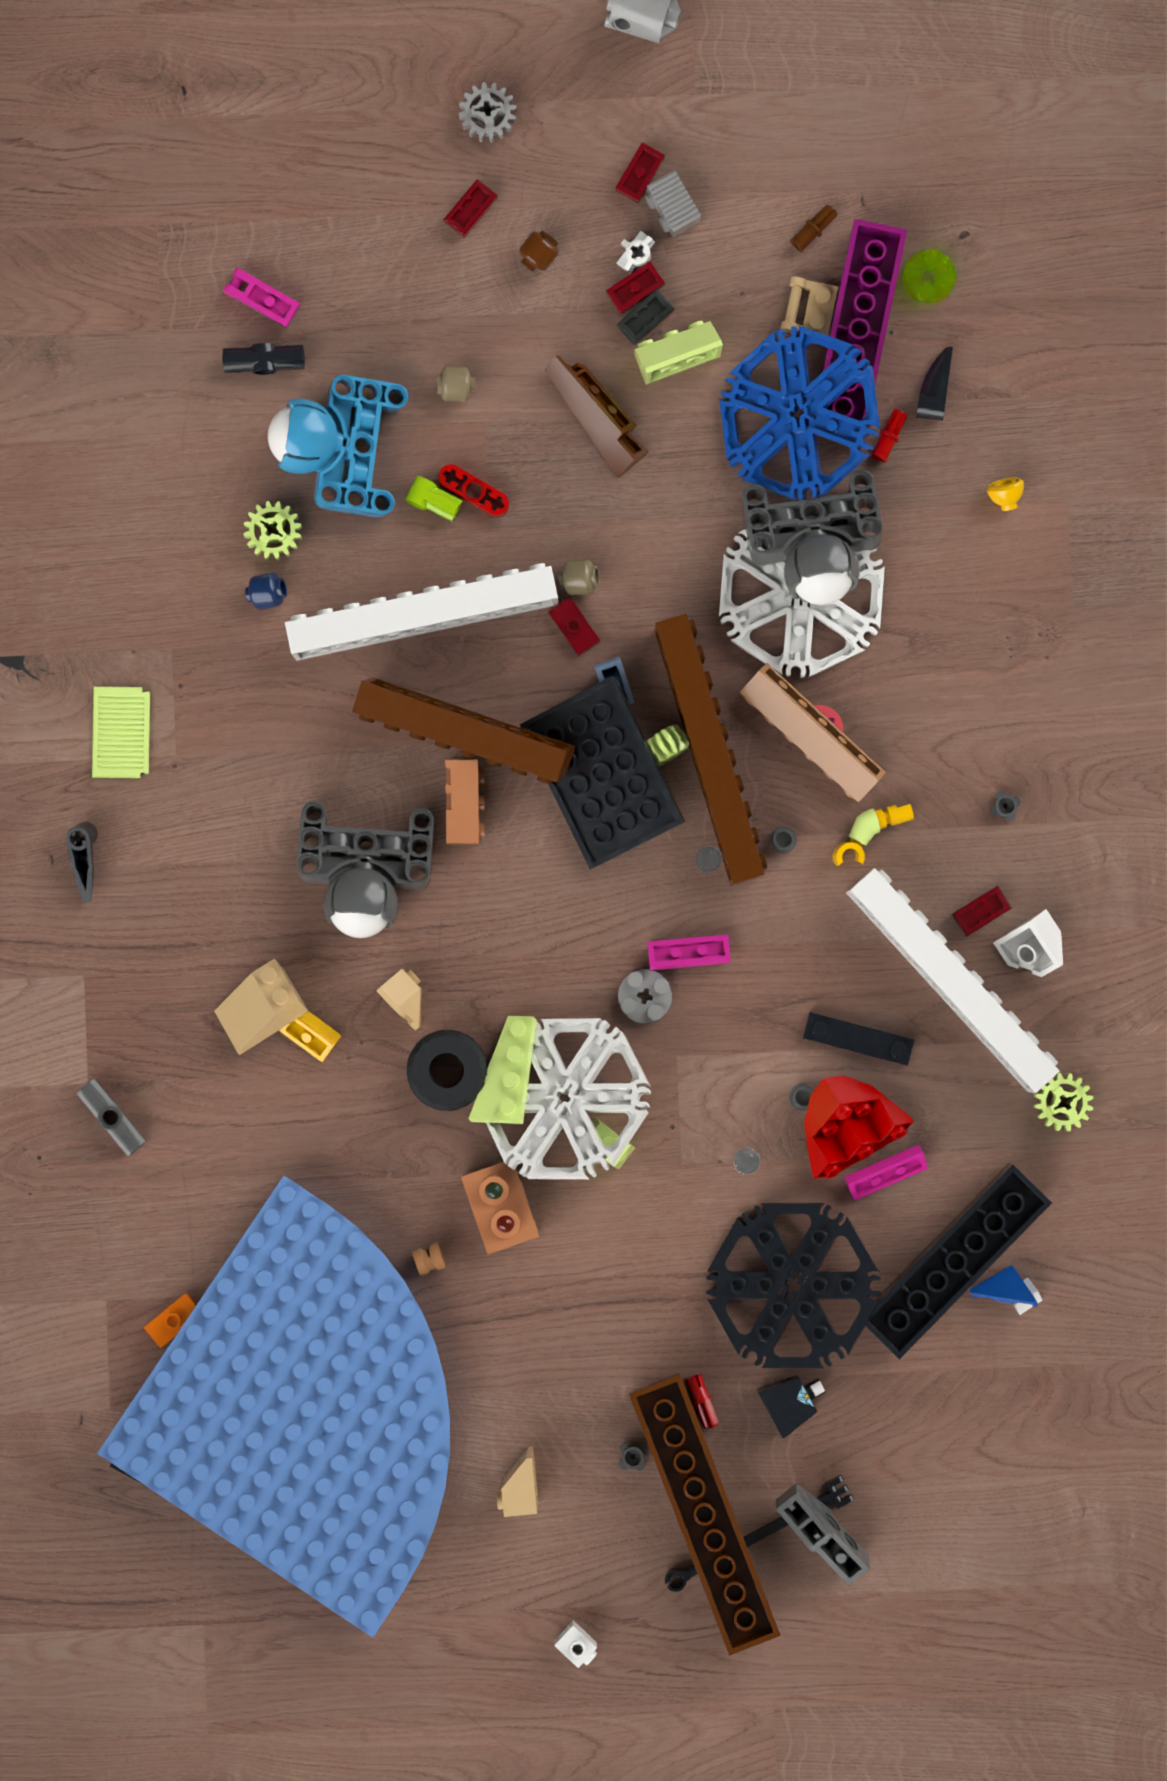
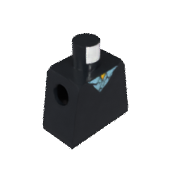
(790, 1402)

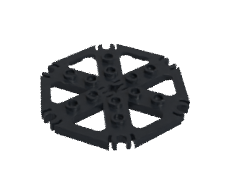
(806, 1306)

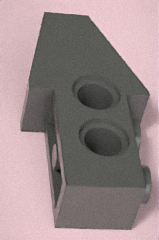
(823, 1533)

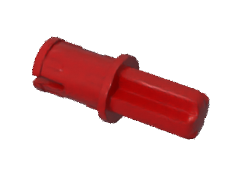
(889, 435)
(702, 1401)

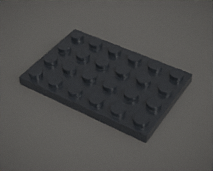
(613, 783)

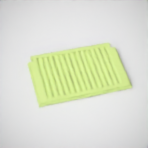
(120, 732)

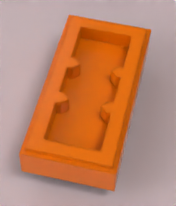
(171, 1320)

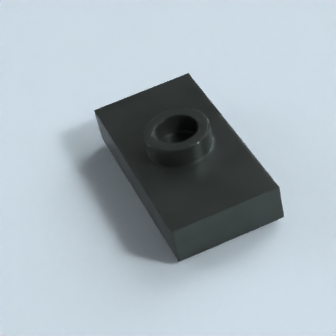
(645, 317)

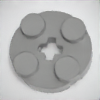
(632, 1005)

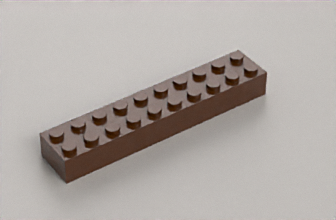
(708, 749)
(704, 1514)

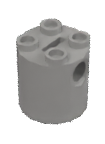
(643, 18)

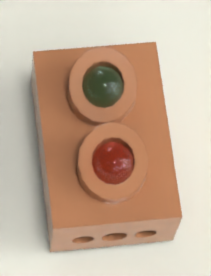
(500, 1206)

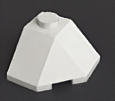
(1033, 945)

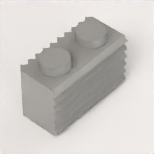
(673, 204)

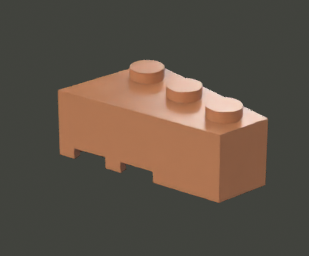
(464, 802)

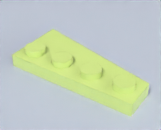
(507, 1075)

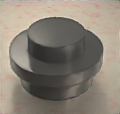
(783, 839)
(800, 1096)

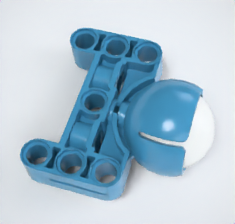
(311, 439)

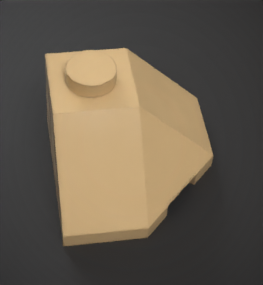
(404, 996)

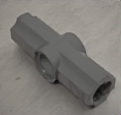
(99, 1104)

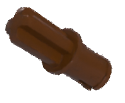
(813, 228)

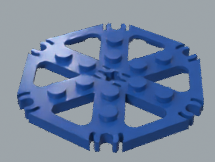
(789, 430)

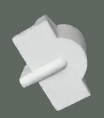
(636, 252)

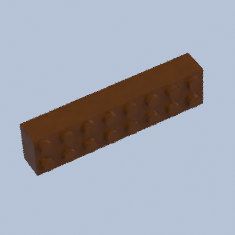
(463, 729)

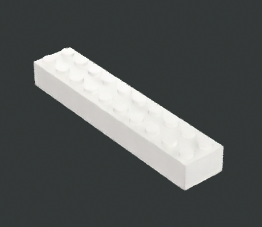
(422, 612)
(952, 981)

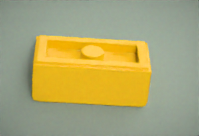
(312, 1035)

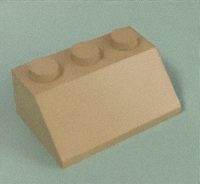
(519, 1487)

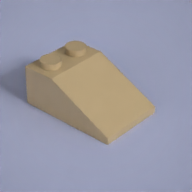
(260, 1007)

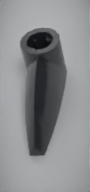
(934, 388)
(82, 857)

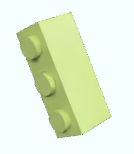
(678, 351)

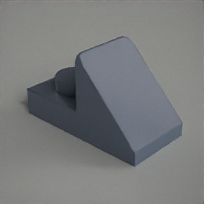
(614, 668)

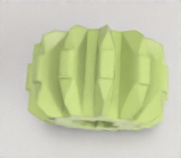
(668, 744)

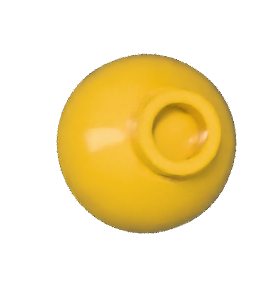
(1006, 492)

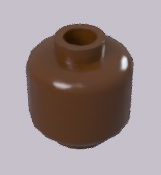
(539, 251)

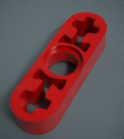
(453, 486)

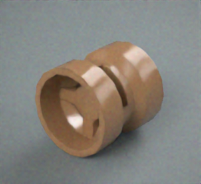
(429, 1259)

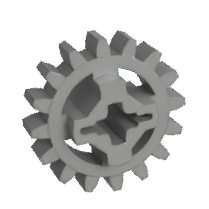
(498, 110)

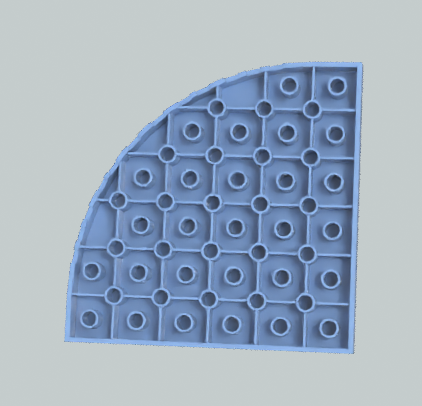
(302, 1411)

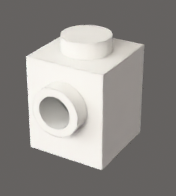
(576, 1645)

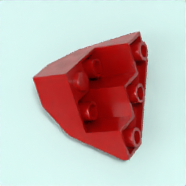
(849, 1124)

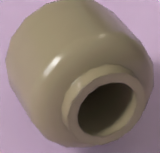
(455, 384)
(579, 577)

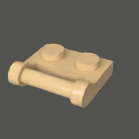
(818, 309)

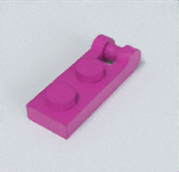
(262, 298)

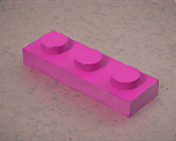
(689, 952)
(886, 1172)

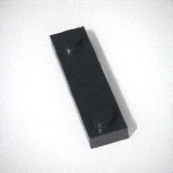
(858, 1038)

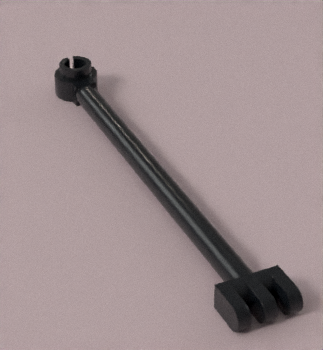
(832, 1494)

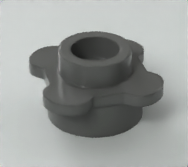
(1012, 803)
(626, 1461)

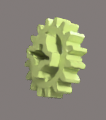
(265, 540)
(1069, 1112)

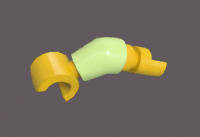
(869, 824)

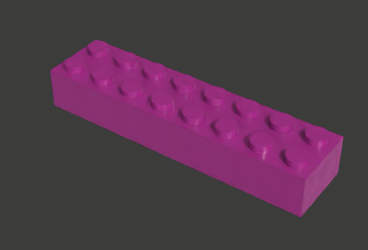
(865, 302)

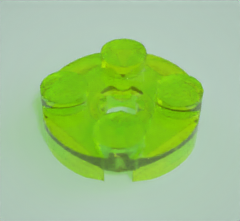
(931, 261)

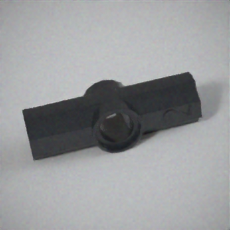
(263, 359)

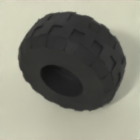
(420, 1075)

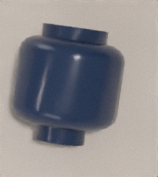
(266, 591)

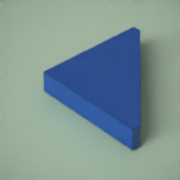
(1005, 1287)

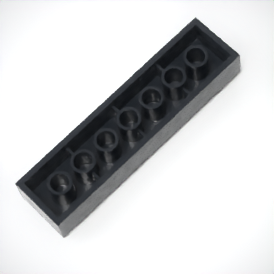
(956, 1259)

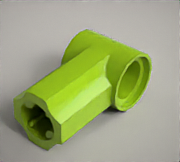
(429, 497)

